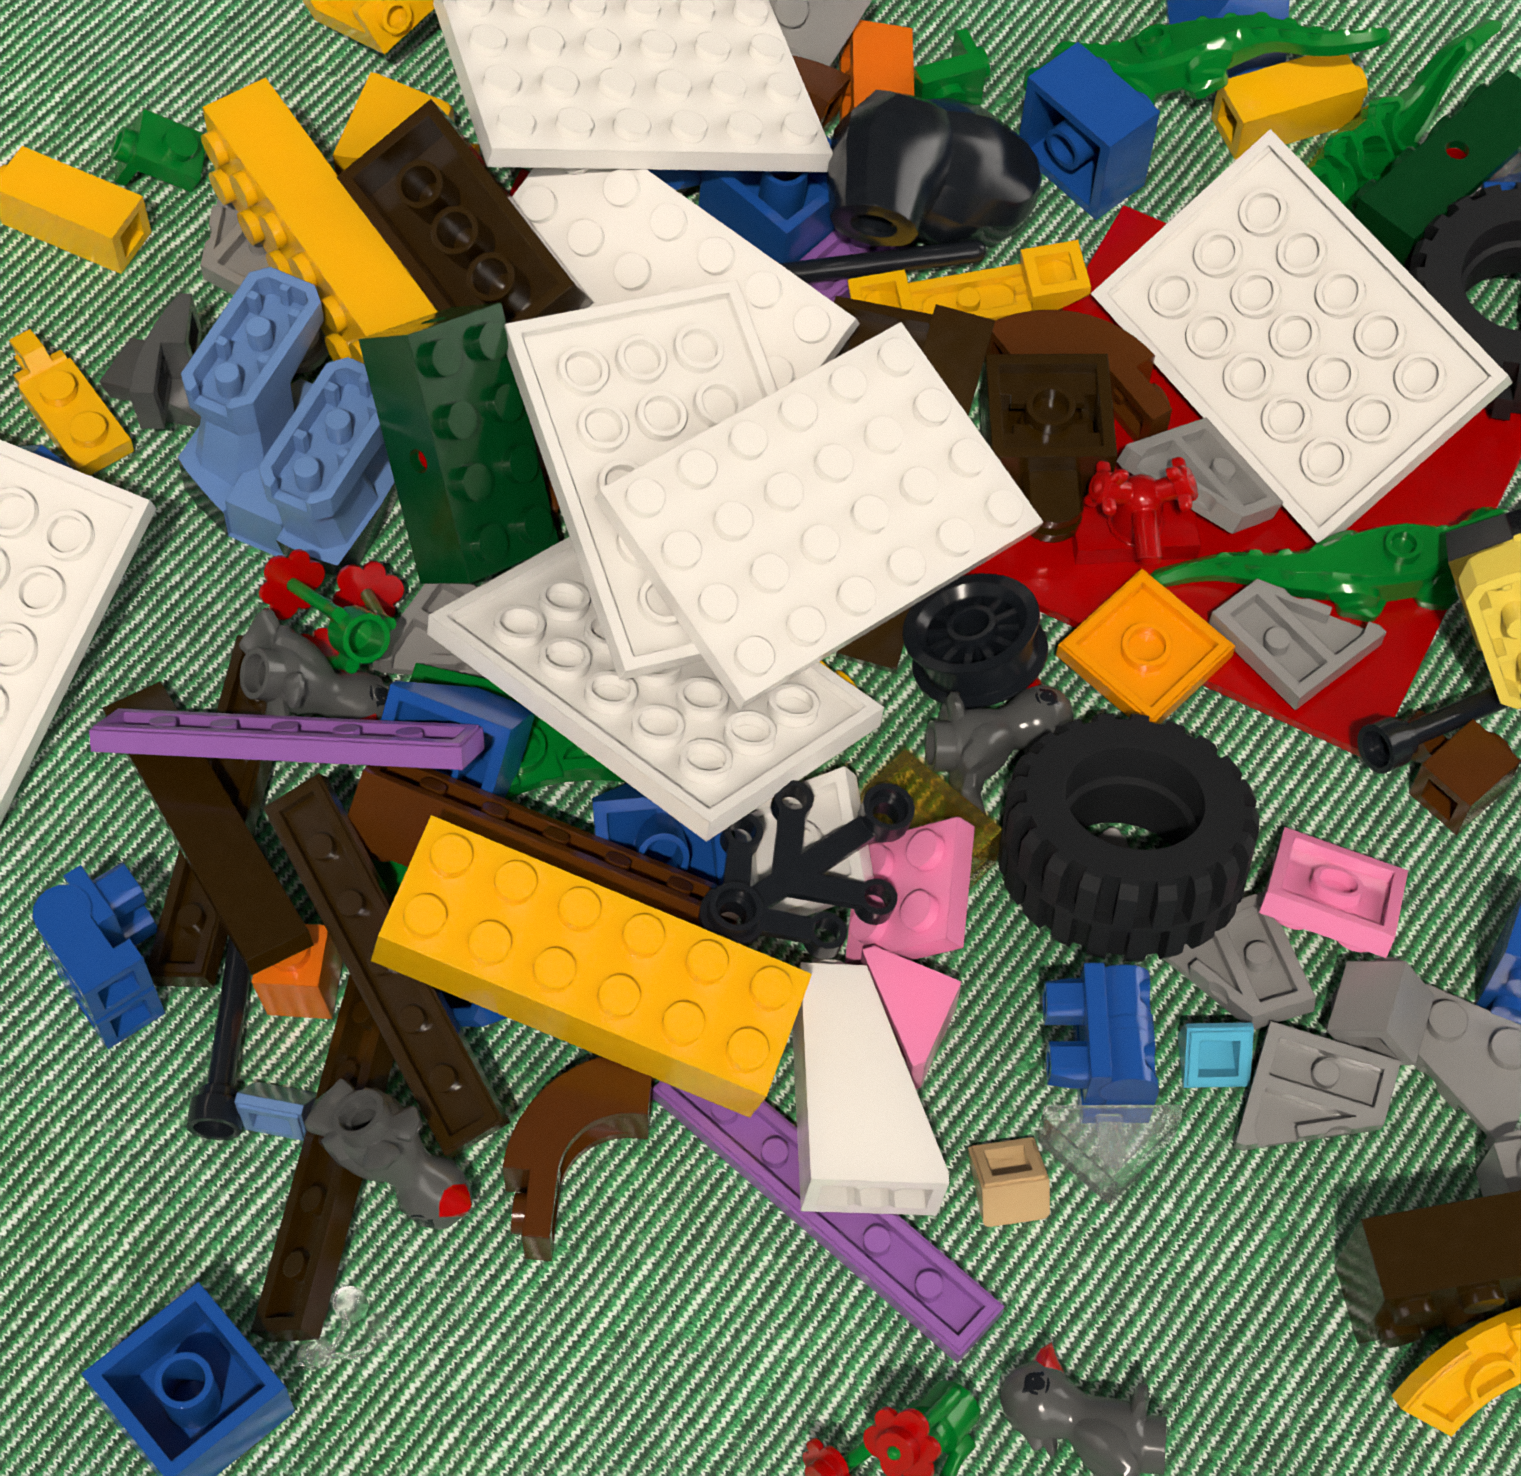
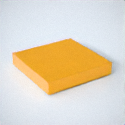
(1145, 649)

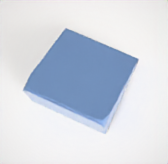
(274, 1109)

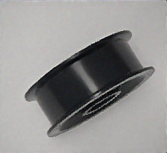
(976, 640)

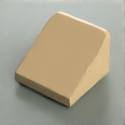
(1010, 1182)

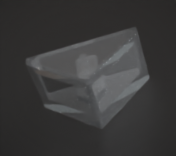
(1108, 1143)

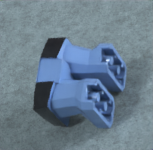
(281, 457)

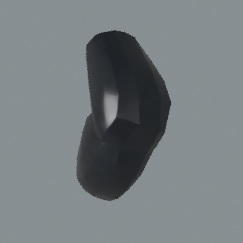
(928, 173)

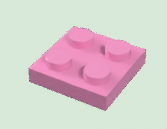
(932, 888)
(1334, 893)

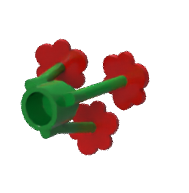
(358, 613)
(908, 1439)

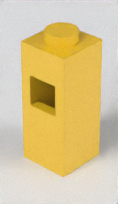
(1291, 99)
(72, 209)

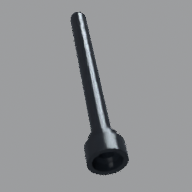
(887, 261)
(1393, 741)
(213, 1110)

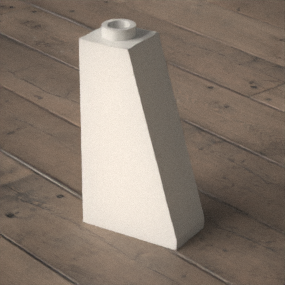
(856, 1104)

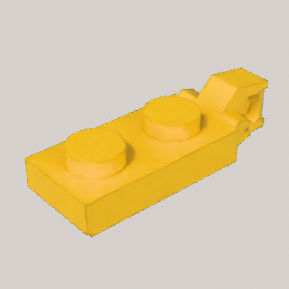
(68, 407)

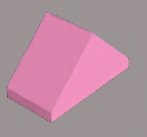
(916, 1004)

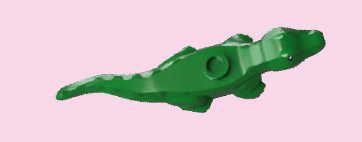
(1200, 51)
(1390, 124)
(1349, 568)

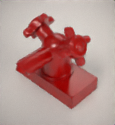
(1138, 517)

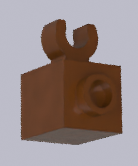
(1462, 774)

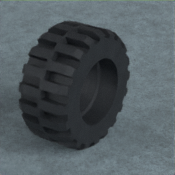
(1461, 250)
(1115, 894)

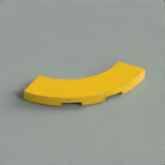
(1465, 1374)

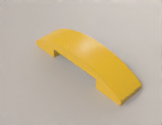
(1044, 280)

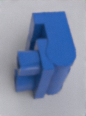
(92, 942)
(1111, 1032)

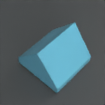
(1216, 1054)

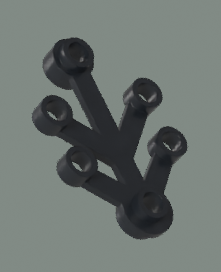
(801, 874)

